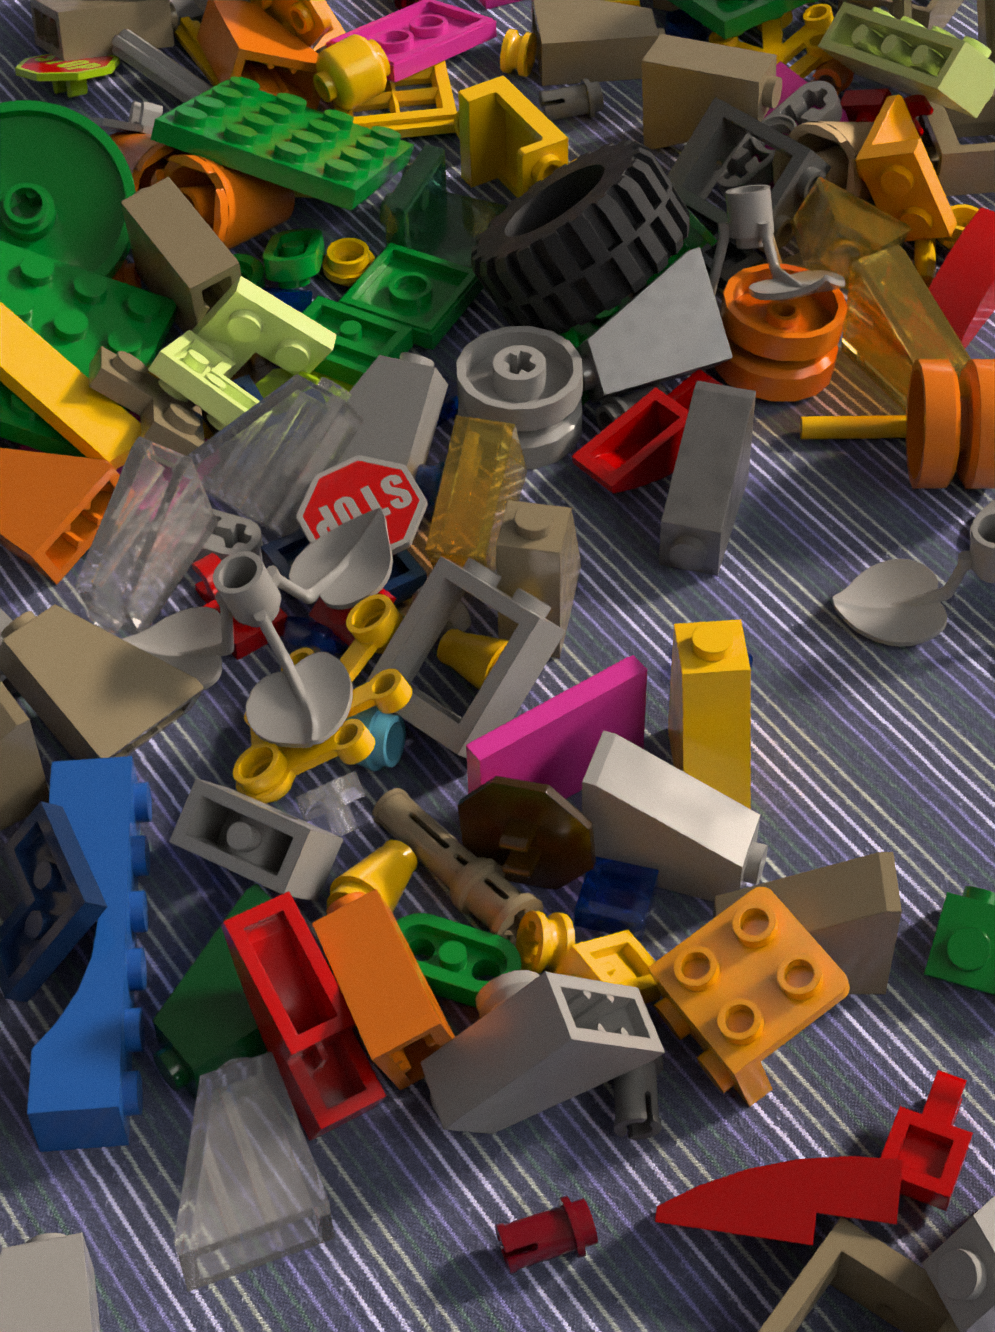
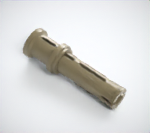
(474, 882)

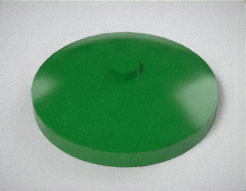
(62, 186)

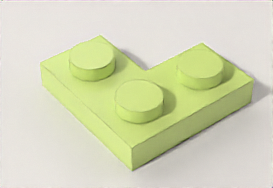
(256, 321)
(199, 373)

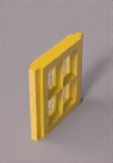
(411, 106)

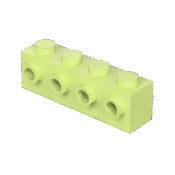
(912, 57)

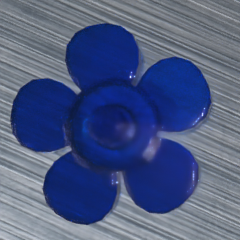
(313, 635)

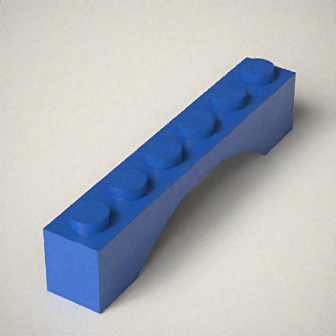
(83, 1065)

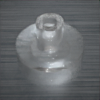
(333, 802)

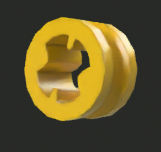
(518, 52)
(544, 940)

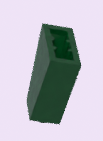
(208, 1013)

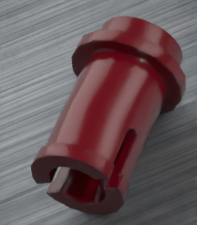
(547, 1235)

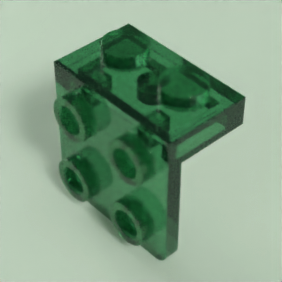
(431, 219)

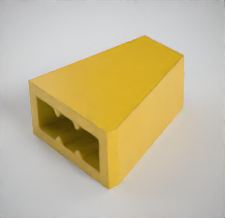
(712, 706)

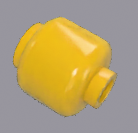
(351, 72)

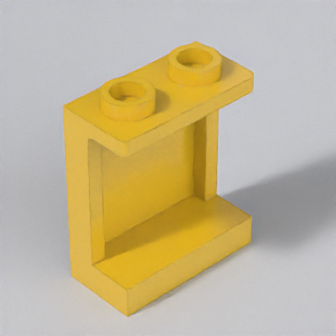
(506, 137)

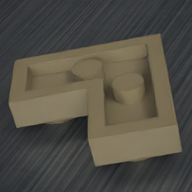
(162, 417)

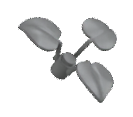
(753, 227)
(901, 598)
(304, 700)

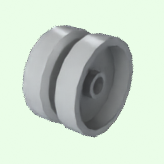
(528, 381)

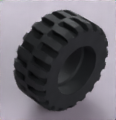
(581, 238)

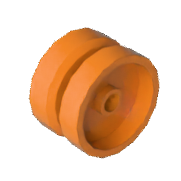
(780, 345)
(951, 424)

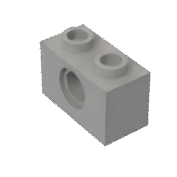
(256, 840)

